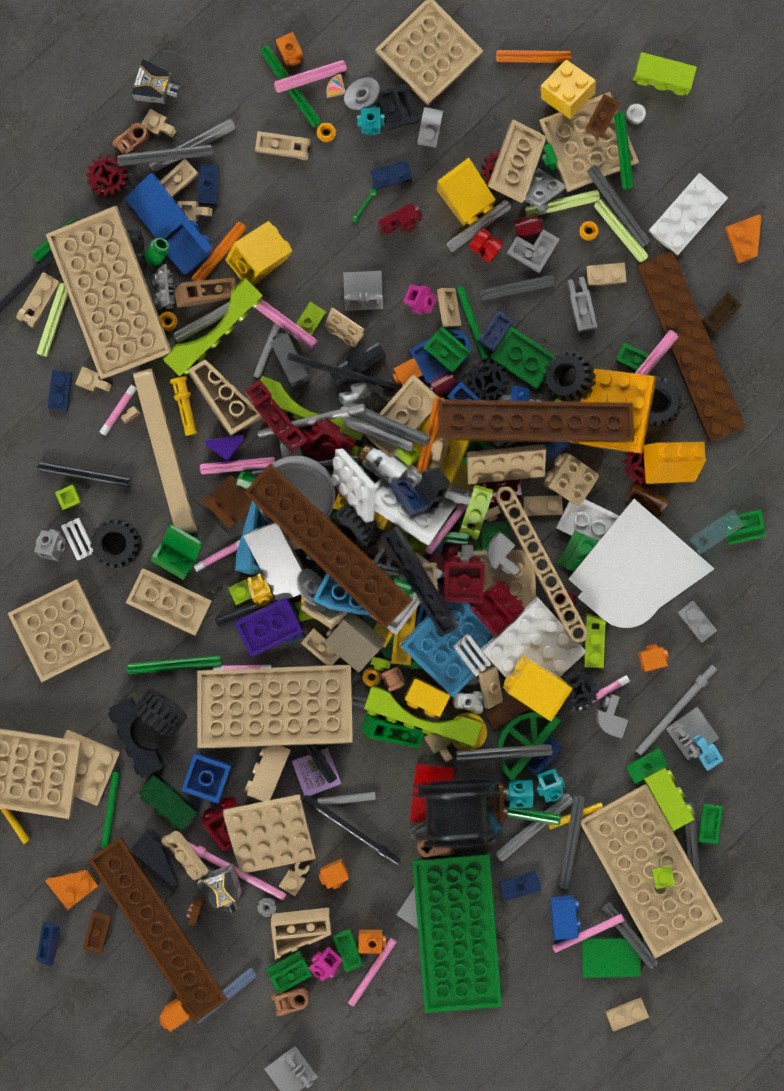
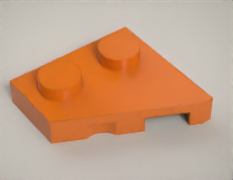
(745, 238)
(72, 887)

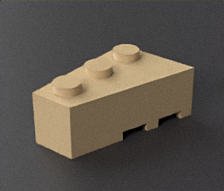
(266, 774)
(299, 928)

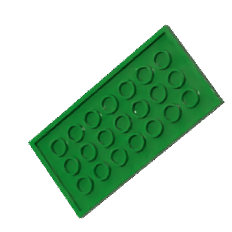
(457, 932)

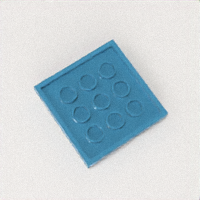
(437, 653)

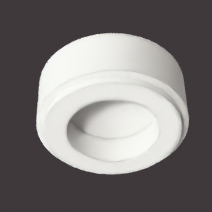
(635, 114)

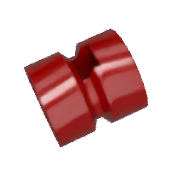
(486, 245)

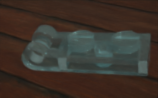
(717, 531)

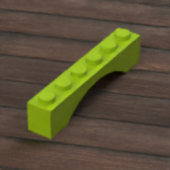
(185, 354)
(298, 412)
(460, 729)

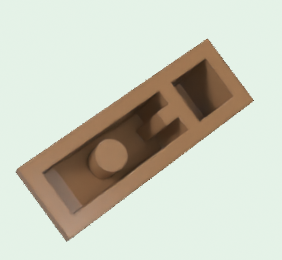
(203, 291)

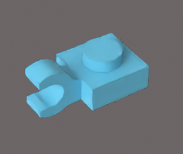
(709, 754)

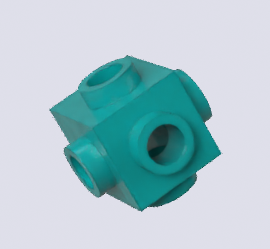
(370, 127)
(550, 785)
(520, 794)

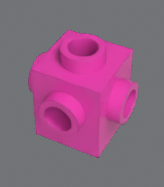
(420, 299)
(325, 964)

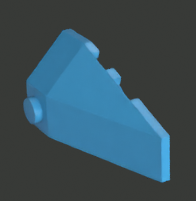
(245, 559)
(336, 598)

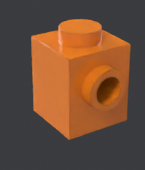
(289, 49)
(404, 371)
(653, 658)
(334, 874)
(371, 941)

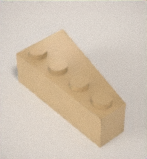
(225, 400)

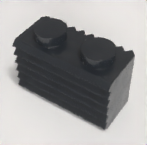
(433, 488)

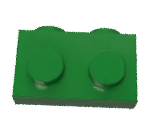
(177, 552)

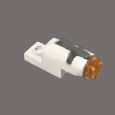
(388, 468)

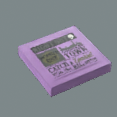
(310, 776)

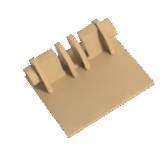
(344, 328)

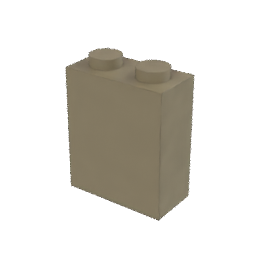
(354, 641)

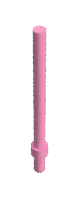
(201, 853)

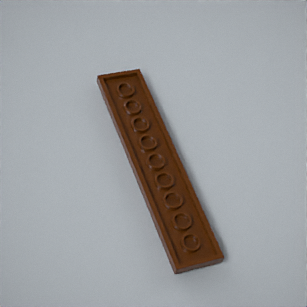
(692, 348)
(535, 421)
(328, 546)
(158, 929)

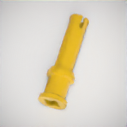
(182, 396)

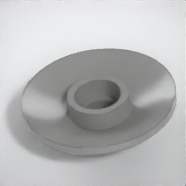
(361, 93)
(308, 585)

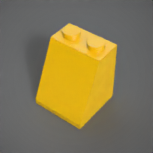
(465, 193)
(258, 253)
(537, 687)

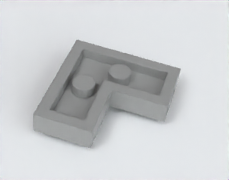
(536, 255)

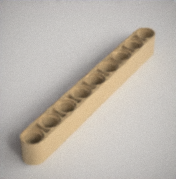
(164, 450)
(549, 570)

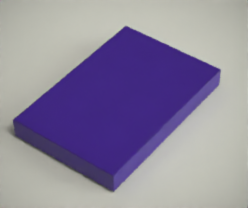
(268, 626)

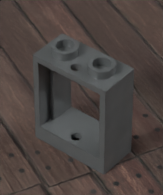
(295, 372)

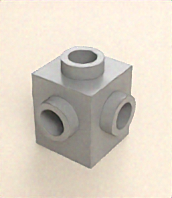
(50, 545)

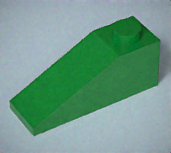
(387, 731)

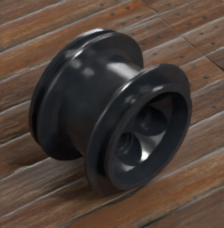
(457, 813)

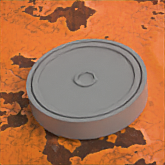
(310, 479)

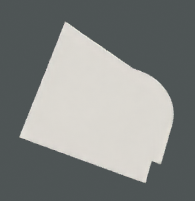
(636, 569)

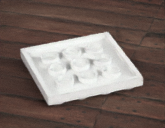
(421, 525)
(536, 636)

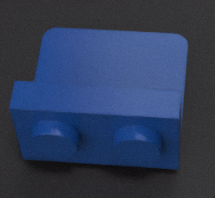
(189, 247)

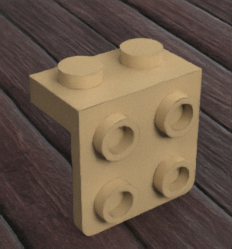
(570, 478)

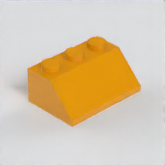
(673, 461)

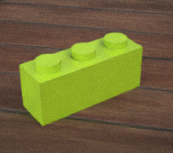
(664, 74)
(669, 799)

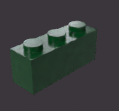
(168, 802)

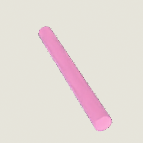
(446, 528)
(589, 932)
(372, 972)

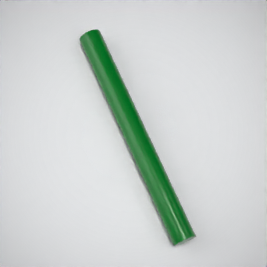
(472, 322)
(110, 809)

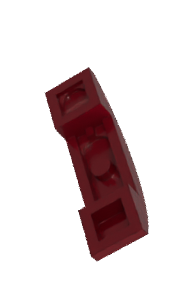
(275, 417)

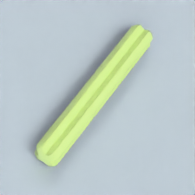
(564, 203)
(621, 230)
(53, 321)

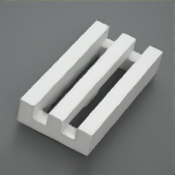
(71, 524)
(481, 667)

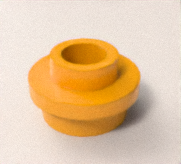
(326, 126)
(588, 224)
(168, 315)
(368, 682)

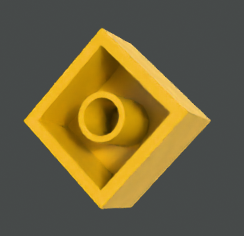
(568, 89)
(426, 696)

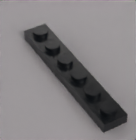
(420, 581)

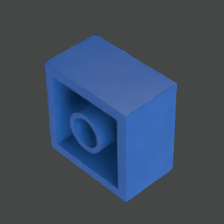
(207, 777)

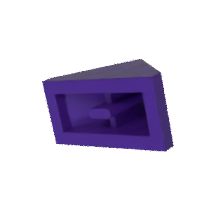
(226, 446)

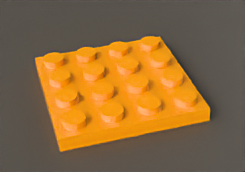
(624, 388)

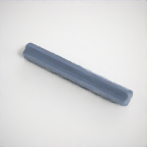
(235, 987)

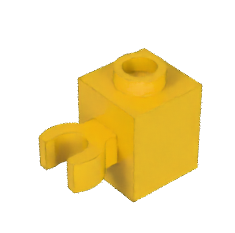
(260, 590)

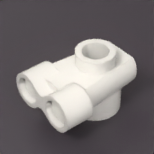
(356, 390)
(469, 701)

